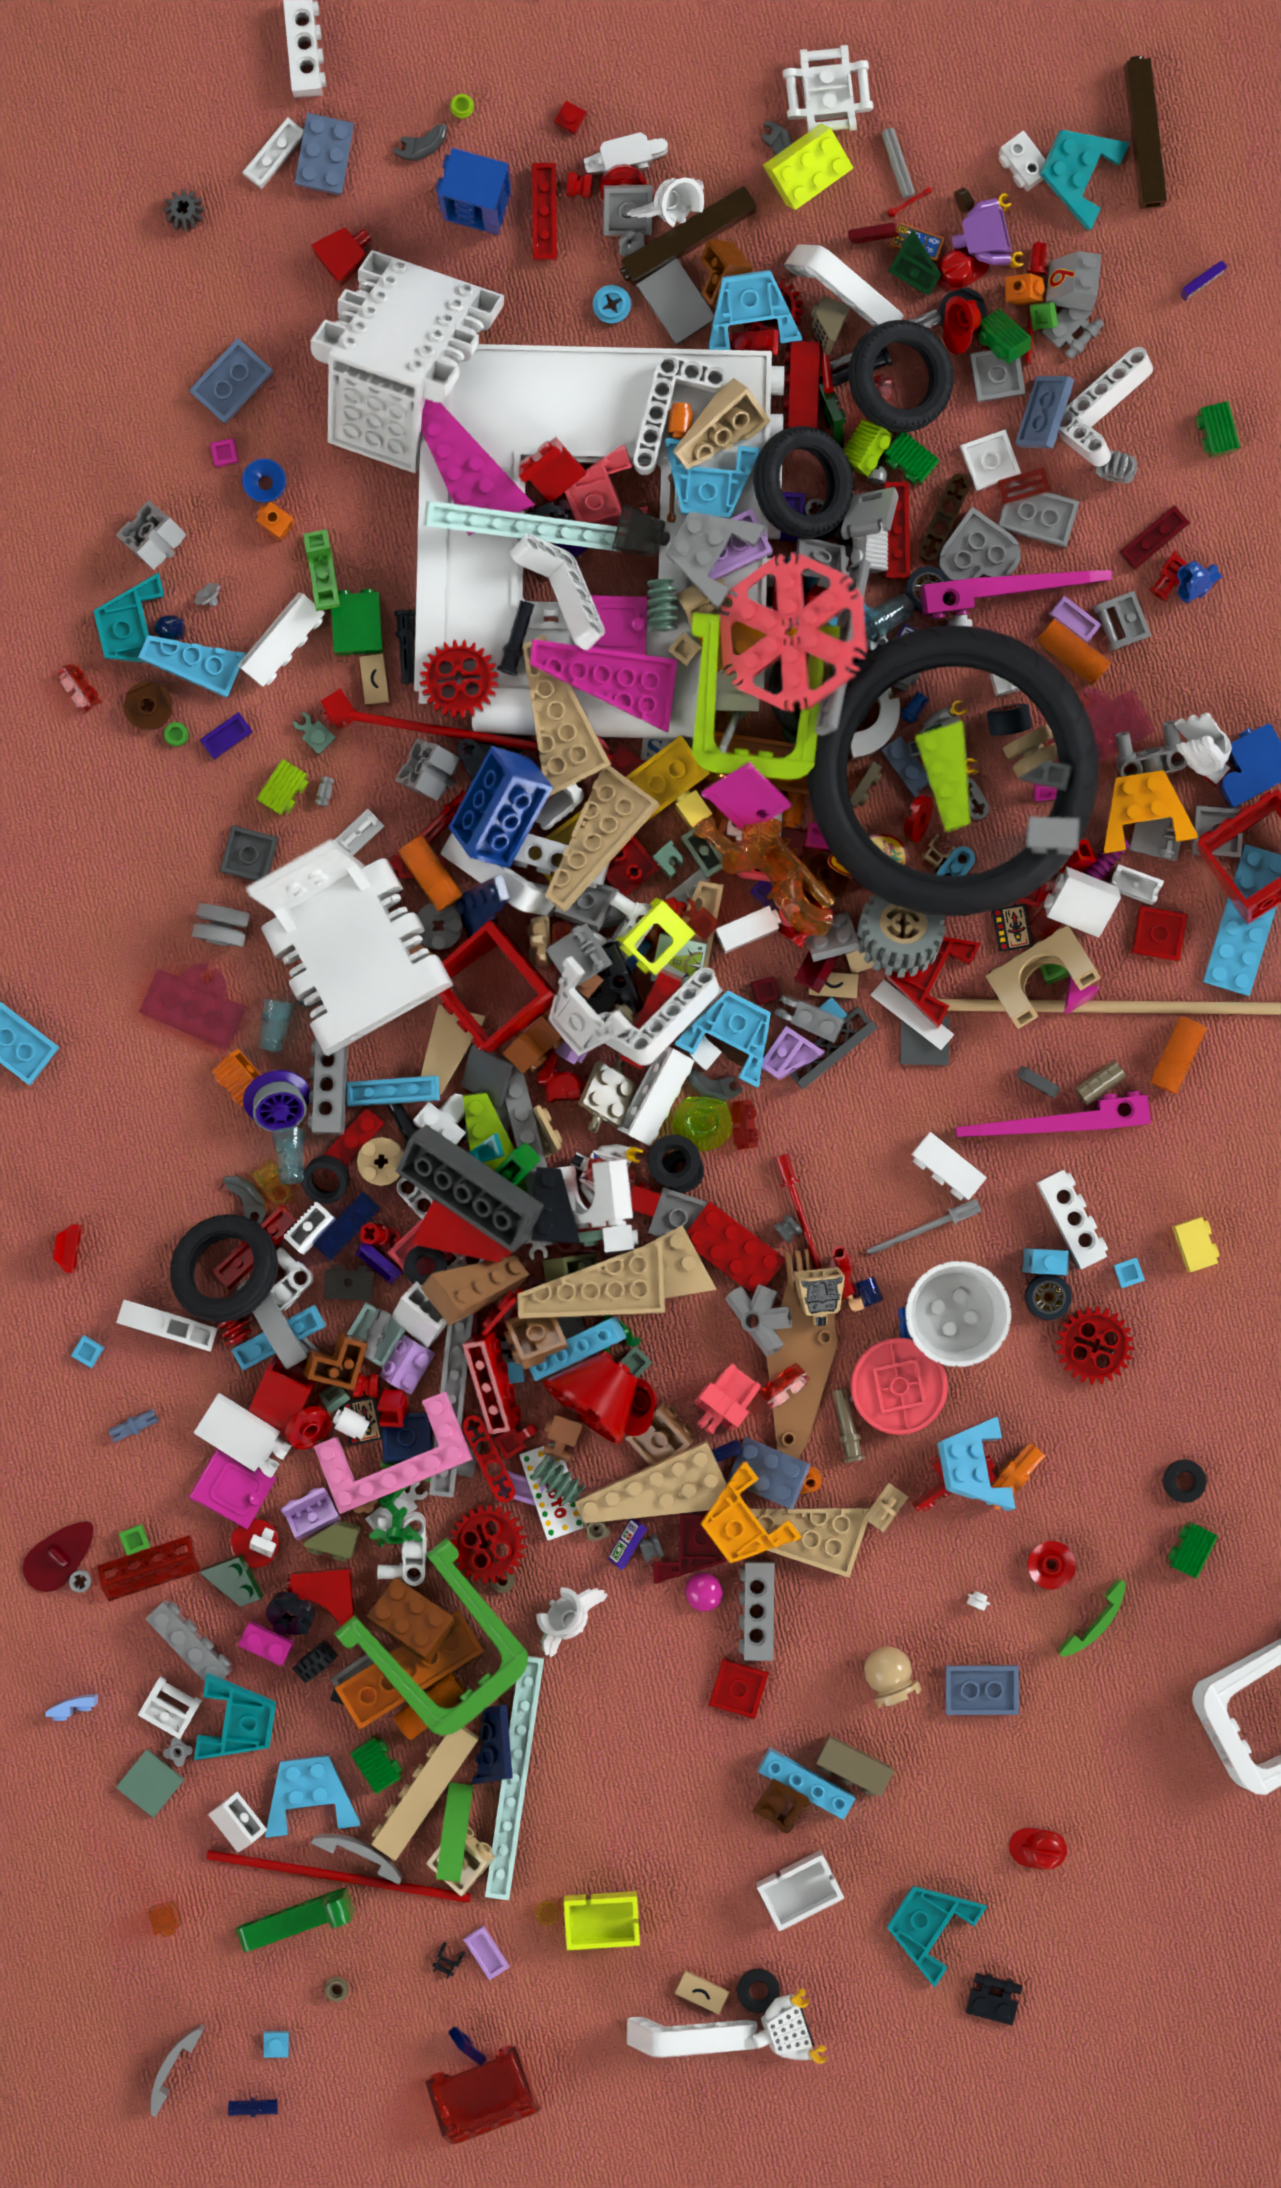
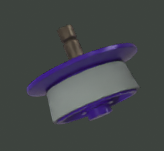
(277, 1099)

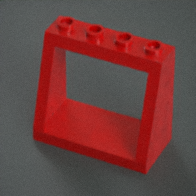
(1270, 895)
(471, 950)

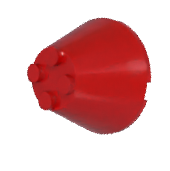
(598, 1392)

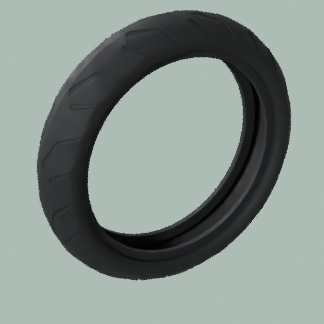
(952, 648)

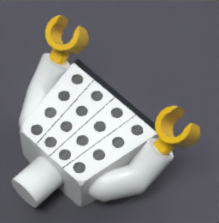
(788, 2030)

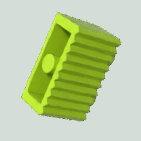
(866, 446)
(283, 788)

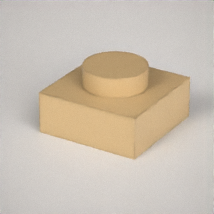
(684, 649)

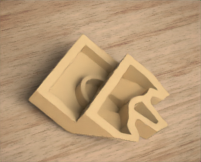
(539, 940)

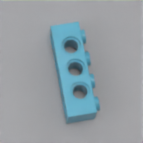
(580, 1347)
(800, 1778)

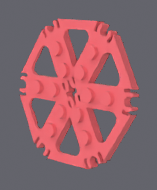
(807, 640)

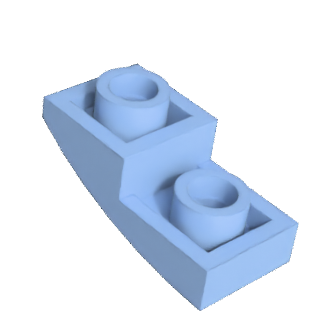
(66, 1708)

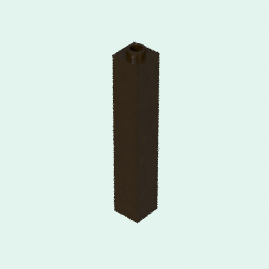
(1145, 132)
(688, 236)

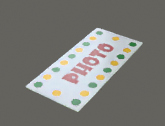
(555, 1518)

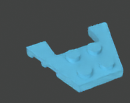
(750, 299)
(710, 489)
(737, 1024)
(966, 1467)
(306, 1784)

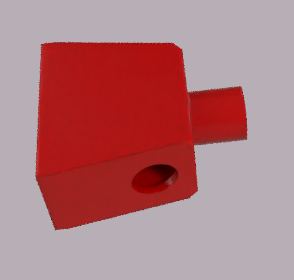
(342, 253)

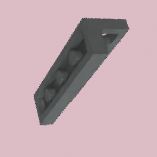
(841, 1050)

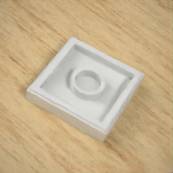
(990, 460)

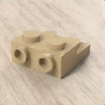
(476, 1860)

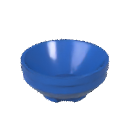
(259, 469)

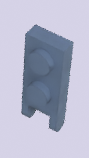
(906, 766)

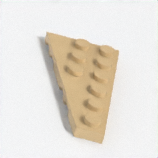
(563, 732)

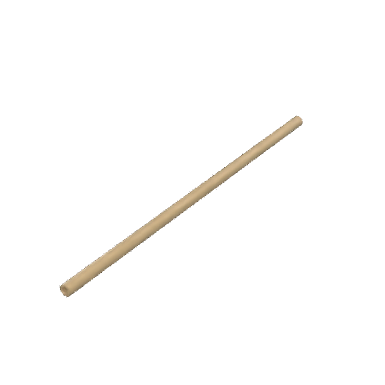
(1124, 1006)

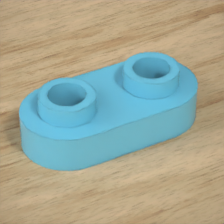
(952, 865)

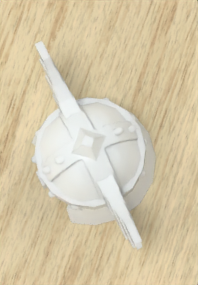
(674, 201)
(566, 1617)

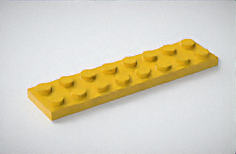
(661, 777)

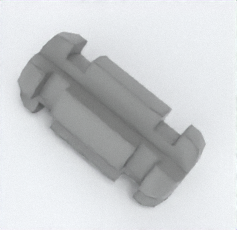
(324, 791)

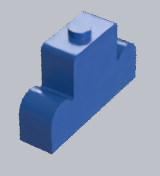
(1257, 765)

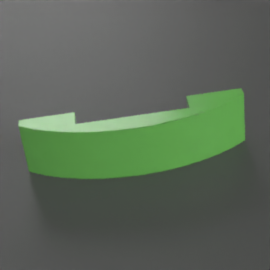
(322, 570)
(1074, 1644)
(454, 1832)

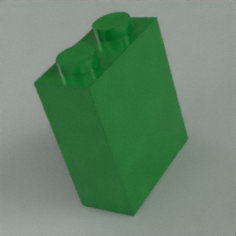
(357, 623)

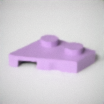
(790, 1054)

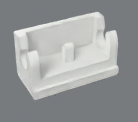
(1136, 884)

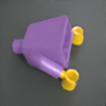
(987, 234)

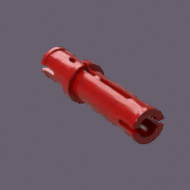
(440, 817)

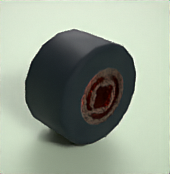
(1009, 719)

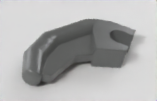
(778, 139)
(421, 147)
(712, 1088)
(251, 1197)

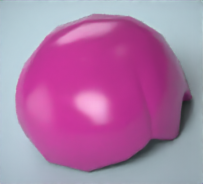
(703, 1591)

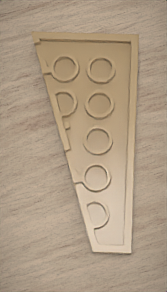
(603, 828)
(682, 1266)
(616, 1286)
(672, 1486)
(828, 1535)

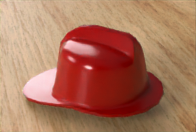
(959, 269)
(960, 322)
(642, 1409)
(1038, 1848)

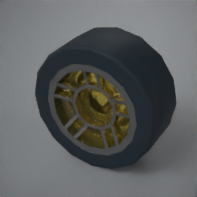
(923, 576)
(1035, 1297)

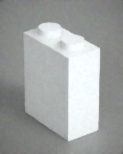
(1082, 901)
(748, 929)
(419, 1316)

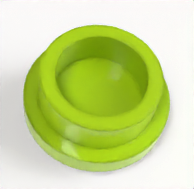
(462, 106)

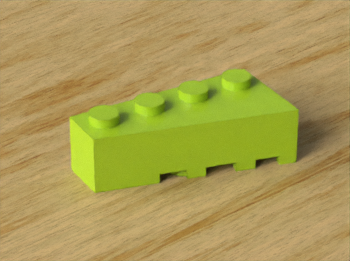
(946, 768)

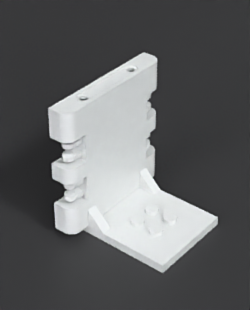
(395, 351)
(349, 944)

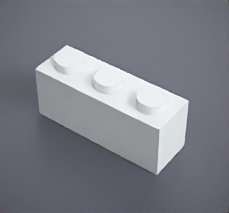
(947, 1167)

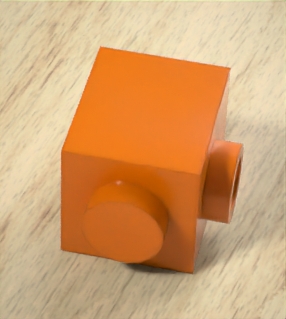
(1024, 289)
(274, 520)

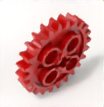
(461, 701)
(1101, 1325)
(506, 1533)

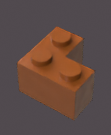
(721, 260)
(531, 1047)
(340, 1367)

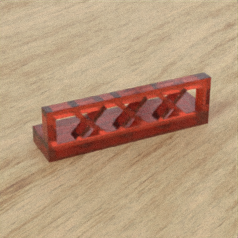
(148, 1573)

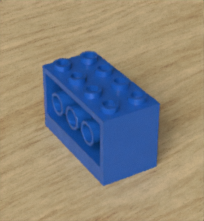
(474, 190)
(500, 807)

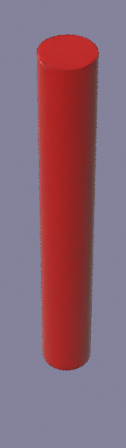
(826, 372)

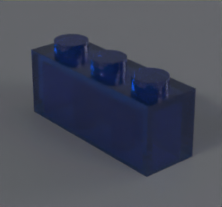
(347, 1225)

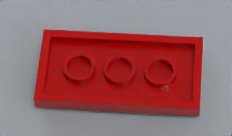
(733, 1248)

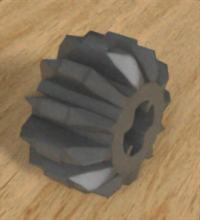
(176, 215)

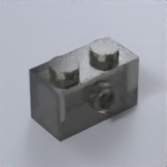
(349, 1284)

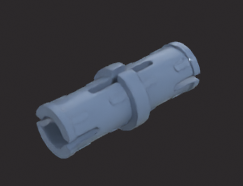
(133, 1425)

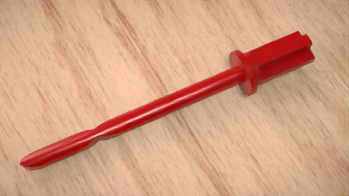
(1037, 268)
(788, 1179)

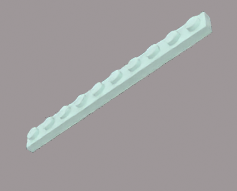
(518, 524)
(513, 1789)

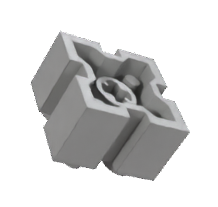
(151, 535)
(428, 769)

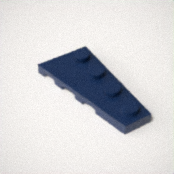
(481, 903)

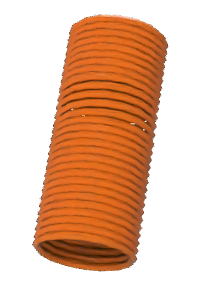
(1073, 650)
(426, 866)
(1180, 1052)
(443, 1694)

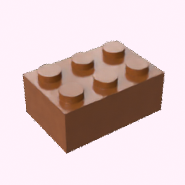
(412, 1620)

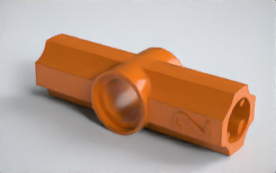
(1018, 1471)

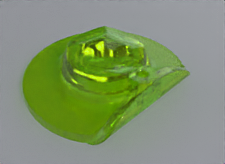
(703, 1121)

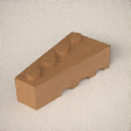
(472, 1287)

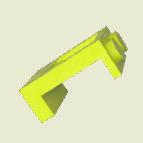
(670, 922)

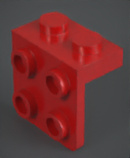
(551, 469)
(507, 1309)
(927, 1500)

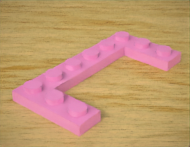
(352, 1494)

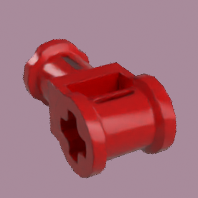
(1169, 575)

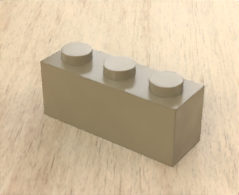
(854, 1766)

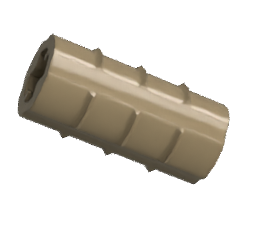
(1100, 1083)

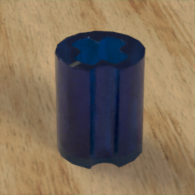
(869, 1291)

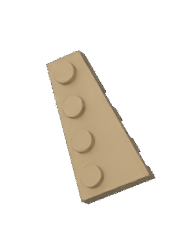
(707, 895)

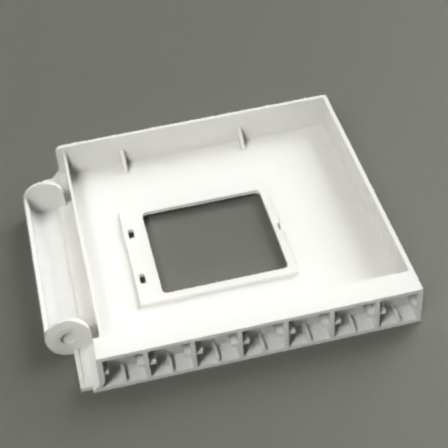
(593, 404)

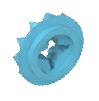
(614, 293)

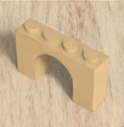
(1058, 949)

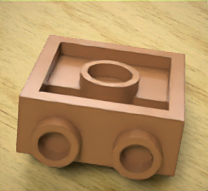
(534, 1339)
(664, 1437)

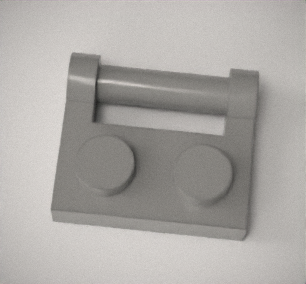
(1129, 617)

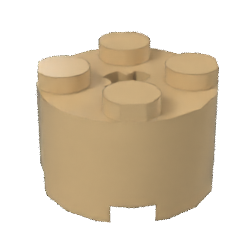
(367, 1161)

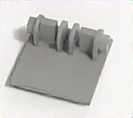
(1155, 839)
(584, 949)

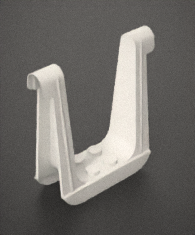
(1210, 1704)

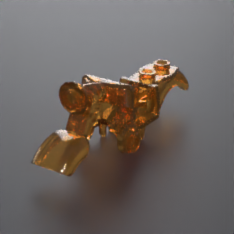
(767, 851)

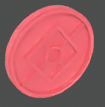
(898, 1387)

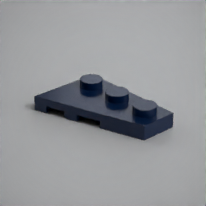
(495, 1752)

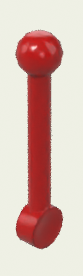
(893, 211)

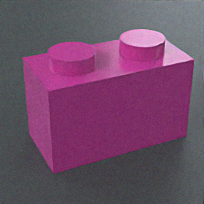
(266, 1643)

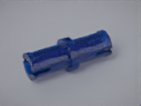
(253, 2107)

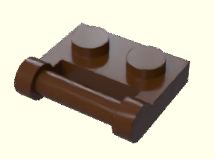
(775, 1799)

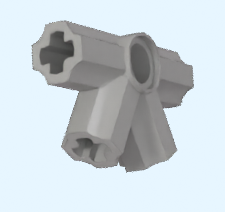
(769, 1318)

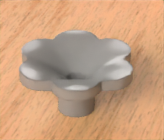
(630, 242)
(208, 595)

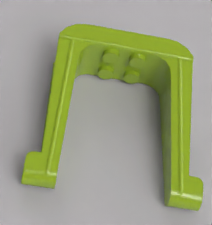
(705, 749)

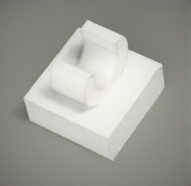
(263, 1544)

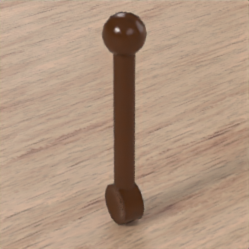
(671, 516)

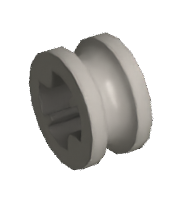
(809, 505)
(87, 1583)

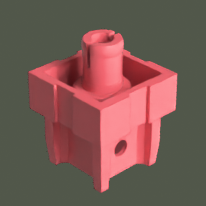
(726, 1400)

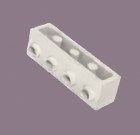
(281, 639)
(656, 1095)

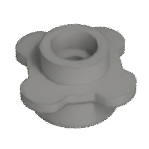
(171, 1753)

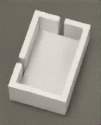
(800, 1890)

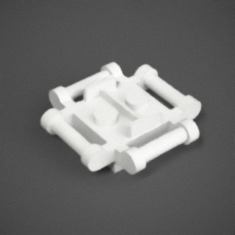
(828, 89)

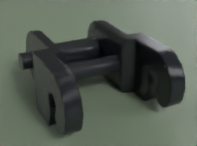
(456, 1963)

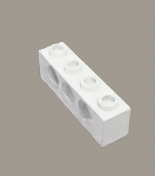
(311, 83)
(545, 863)
(1082, 1255)

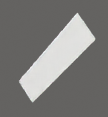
(910, 1014)

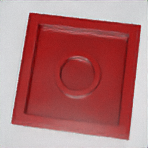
(1159, 933)
(738, 1688)

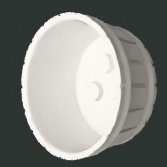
(958, 1313)

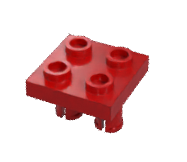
(630, 867)

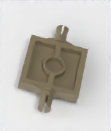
(607, 1094)

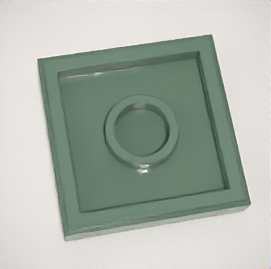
(150, 1783)

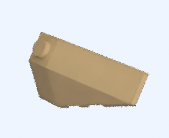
(726, 420)

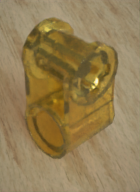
(271, 1181)

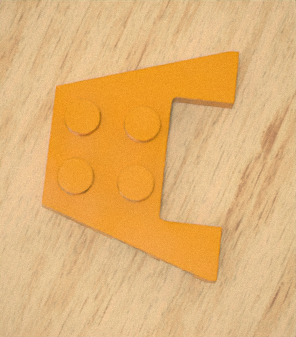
(1145, 799)
(734, 1525)

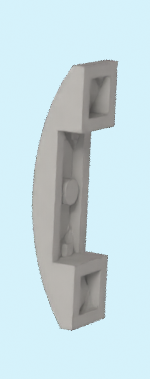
(279, 1332)
(330, 1841)
(160, 2092)

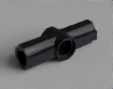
(625, 991)

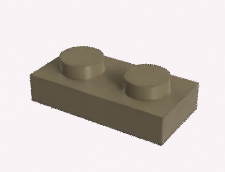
(871, 778)

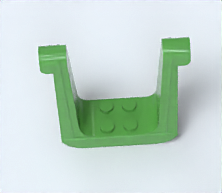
(512, 1653)

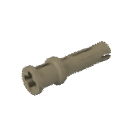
(849, 1437)

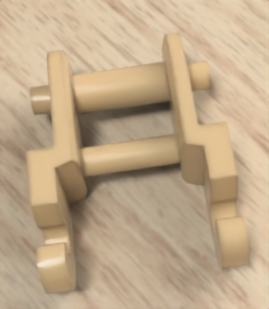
(936, 864)

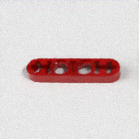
(486, 1459)

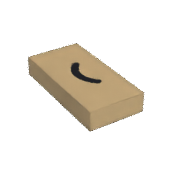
(374, 679)
(839, 985)
(701, 1992)

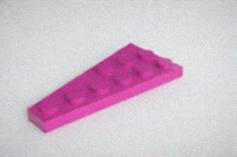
(466, 467)
(625, 680)

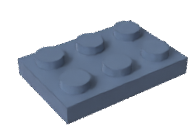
(324, 154)
(231, 381)
(1044, 412)
(777, 1472)
(981, 1689)

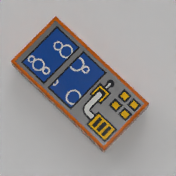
(931, 242)

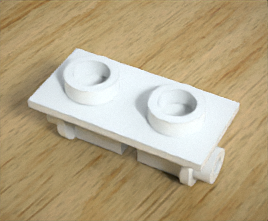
(359, 832)

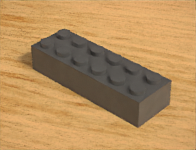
(469, 1188)

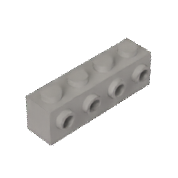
(187, 1642)

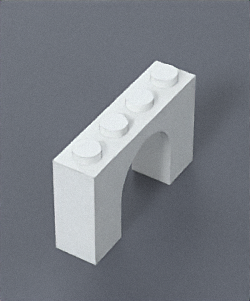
(611, 1196)

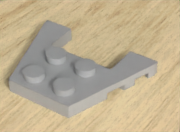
(702, 543)

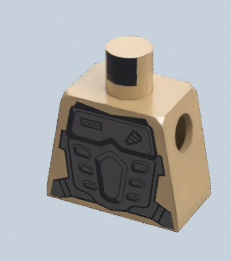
(820, 1292)

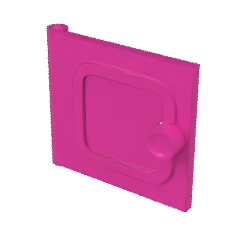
(617, 617)
(746, 797)
(228, 1485)

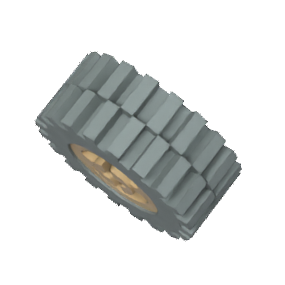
(880, 938)

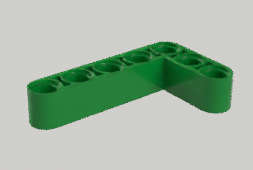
(331, 1907)

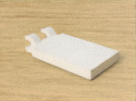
(242, 1435)

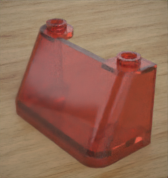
(482, 2097)

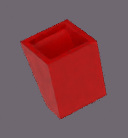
(281, 1394)

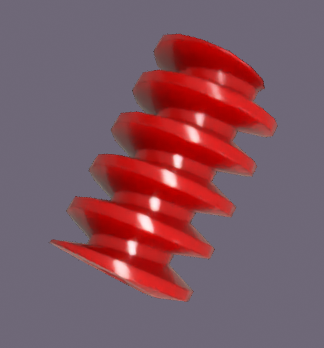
(235, 1330)

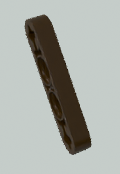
(943, 517)

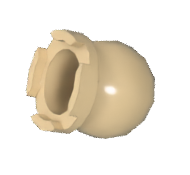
(889, 1674)

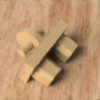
(885, 1507)

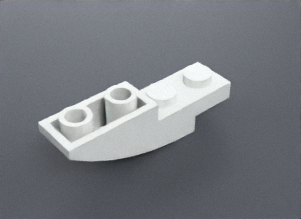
(166, 1325)

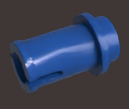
(913, 709)

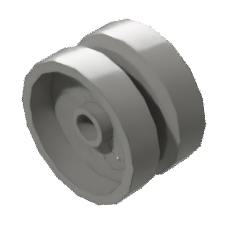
(220, 929)

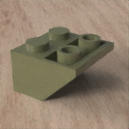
(337, 1539)

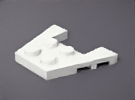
(576, 1019)

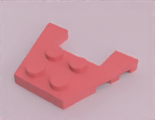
(594, 495)

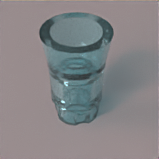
(887, 616)
(274, 1023)
(289, 1154)

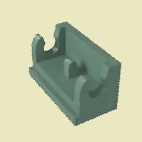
(667, 855)

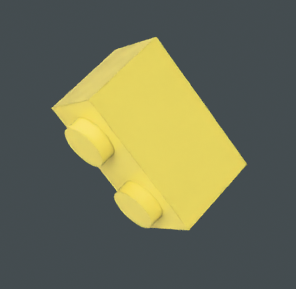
(692, 808)
(1195, 1244)

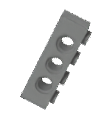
(335, 1121)
(762, 1649)

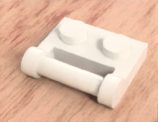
(166, 1715)

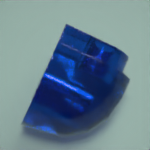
(170, 627)

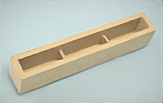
(423, 1792)

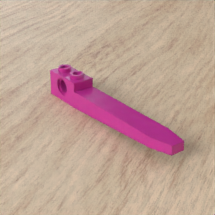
(966, 590)
(1103, 1118)

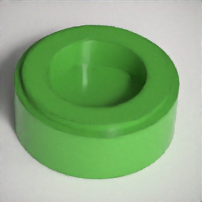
(176, 734)

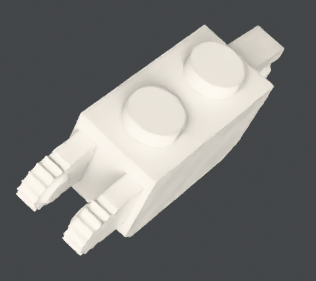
(629, 150)

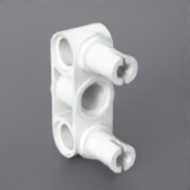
(632, 912)
(287, 1289)
(412, 1552)

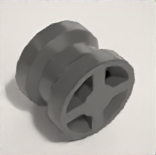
(788, 1228)
(651, 1547)

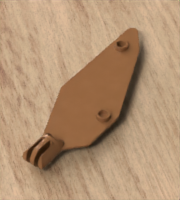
(813, 1351)

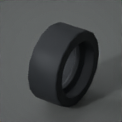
(317, 1194)

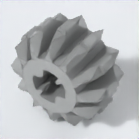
(1119, 469)

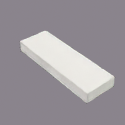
(274, 153)

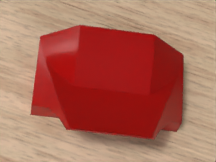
(67, 1247)

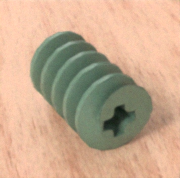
(661, 605)
(558, 1481)

